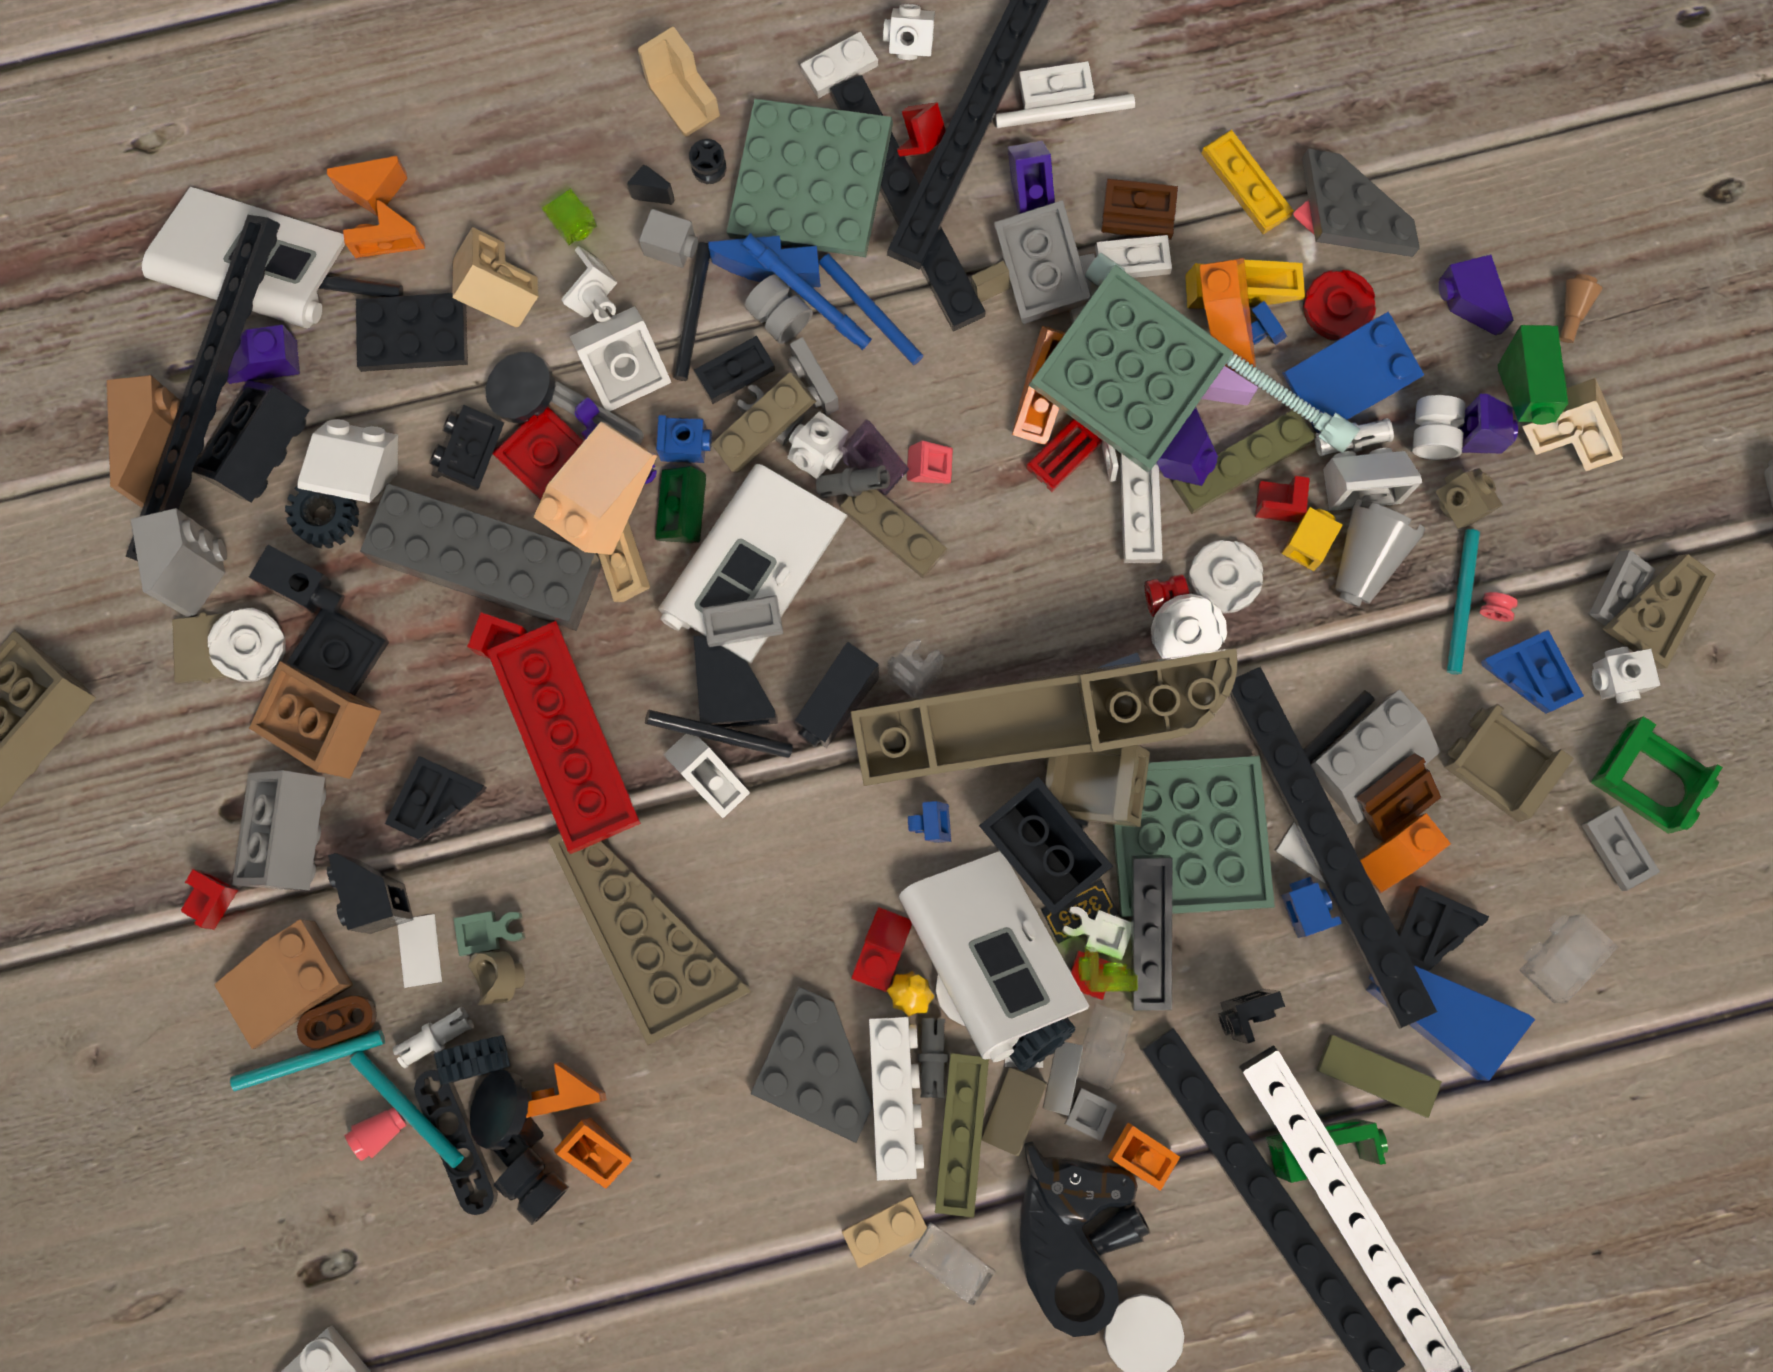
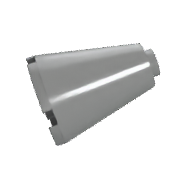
(1373, 550)

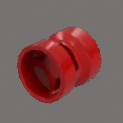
(1160, 592)

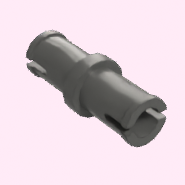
(853, 481)
(932, 1058)

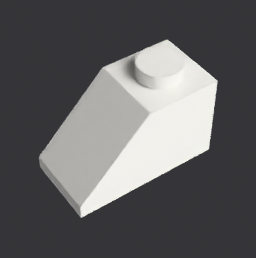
(706, 774)

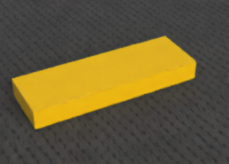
(1247, 182)

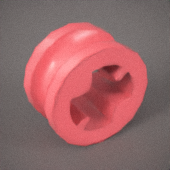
(1498, 606)

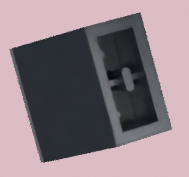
(367, 896)

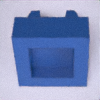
(1266, 325)
(933, 822)

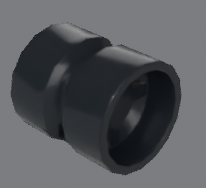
(530, 1185)

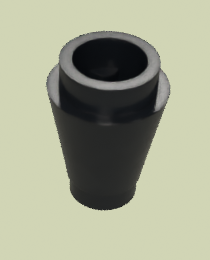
(1120, 1230)

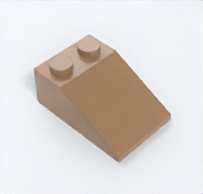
(138, 429)
(314, 721)
(282, 982)

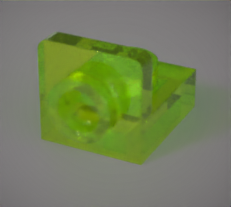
(570, 217)
(1110, 978)

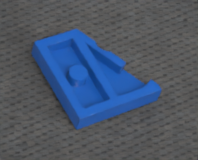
(1536, 672)

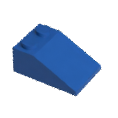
(1356, 370)

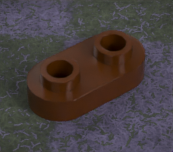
(338, 1022)

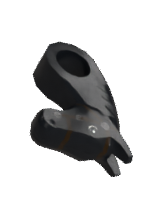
(1054, 1208)

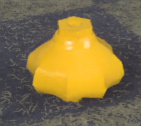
(910, 993)

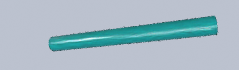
(1463, 601)
(307, 1060)
(407, 1109)

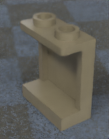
(1506, 764)
(1101, 784)

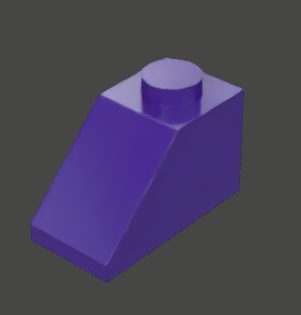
(1031, 176)
(1476, 294)
(264, 355)
(1488, 426)
(1190, 453)

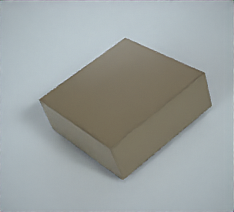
(991, 281)

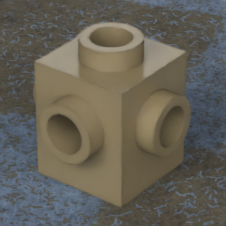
(1468, 496)

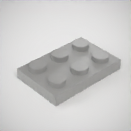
(1043, 262)

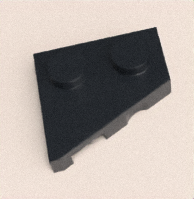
(431, 799)
(1435, 926)

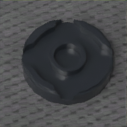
(520, 387)
(498, 1109)

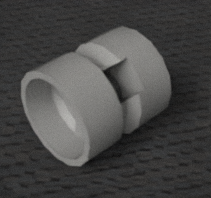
(773, 304)

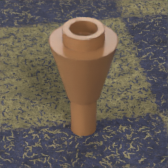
(1579, 298)

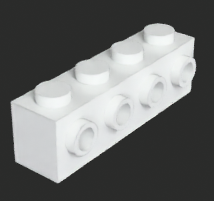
(892, 1098)

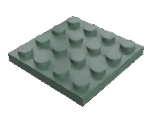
(810, 176)
(1131, 368)
(1212, 827)

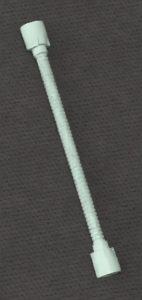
(1334, 430)

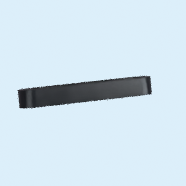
(460, 1139)

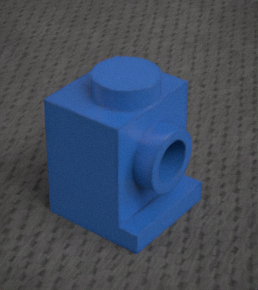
(675, 450)
(1309, 908)

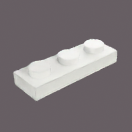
(1140, 513)

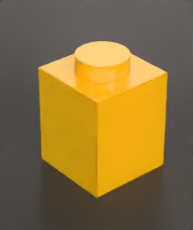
(1312, 538)

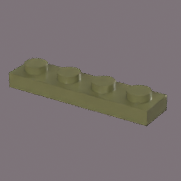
(1248, 459)
(961, 1135)

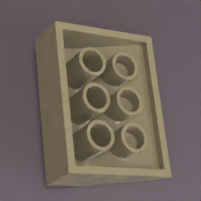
(35, 709)

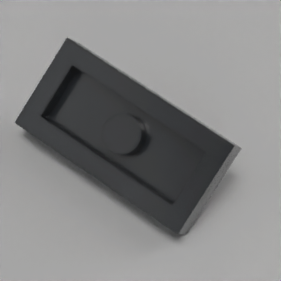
(734, 369)

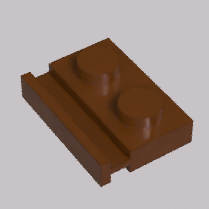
(1139, 208)
(1399, 797)

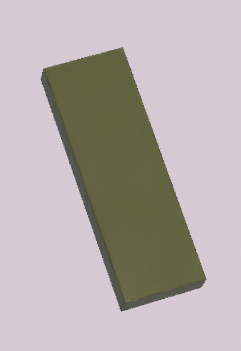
(1379, 1076)

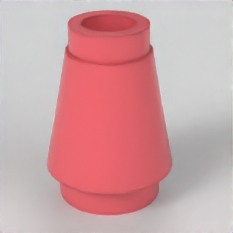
(374, 1133)

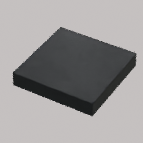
(338, 651)

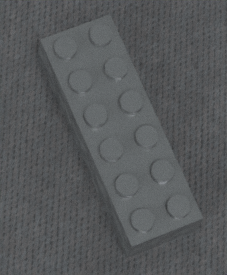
(481, 557)

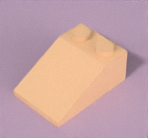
(596, 490)

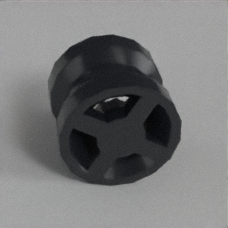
(711, 153)

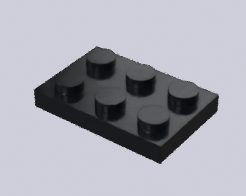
(411, 332)

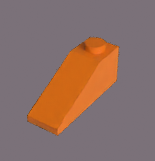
(1228, 306)
(1035, 412)

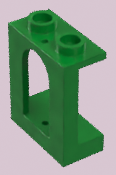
(1697, 779)
(1369, 1140)

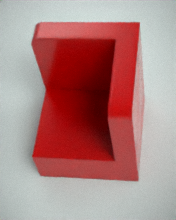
(923, 127)
(1283, 501)
(492, 632)
(208, 899)

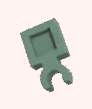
(482, 932)

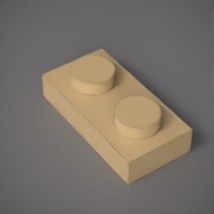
(624, 568)
(885, 1231)

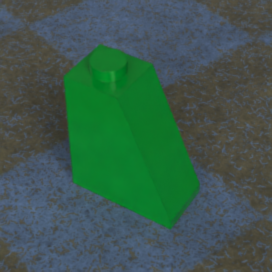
(1535, 374)

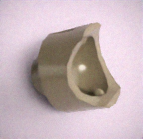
(496, 976)

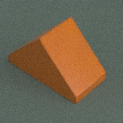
(369, 181)
(593, 1152)

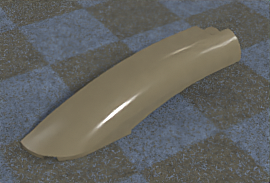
(1042, 716)

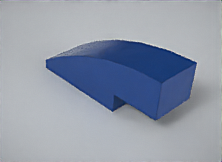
(737, 259)

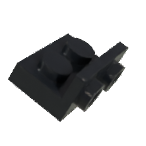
(466, 447)
(1251, 1006)

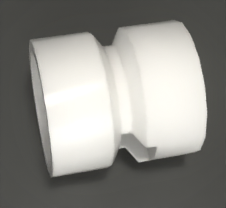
(1438, 430)

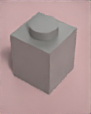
(668, 238)

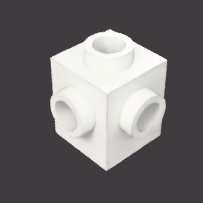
(914, 20)
(817, 445)
(1625, 674)

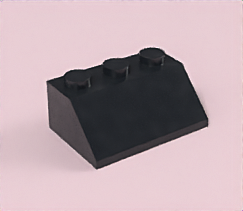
(251, 440)
(1045, 846)

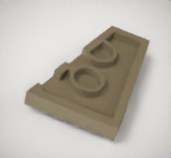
(1663, 610)

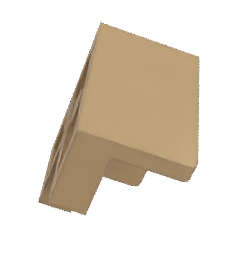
(676, 83)
(489, 282)
(1584, 423)

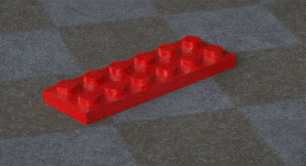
(563, 737)

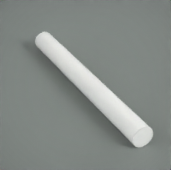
(1065, 111)

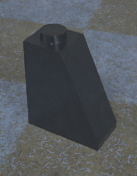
(729, 689)
(836, 695)

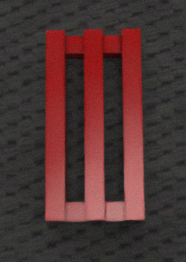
(1043, 475)

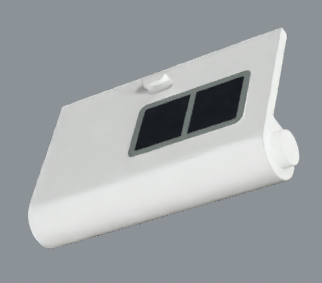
(200, 242)
(761, 540)
(990, 969)

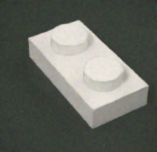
(839, 64)
(1056, 85)
(1139, 255)

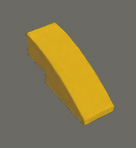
(1266, 281)

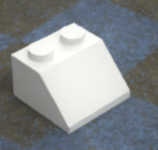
(621, 359)
(349, 461)
(1376, 478)

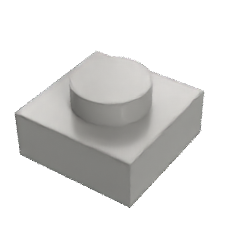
(1090, 1114)

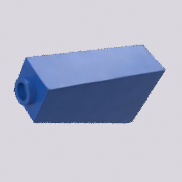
(1468, 1025)

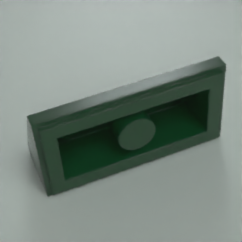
(681, 505)

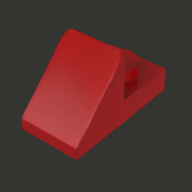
(882, 949)

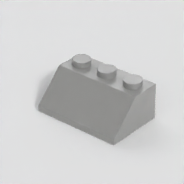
(177, 559)
(1372, 750)
(279, 830)

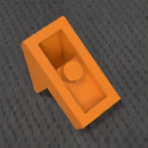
(390, 236)
(573, 1092)
(1143, 1156)

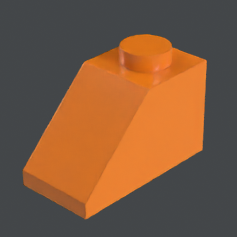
(1404, 852)

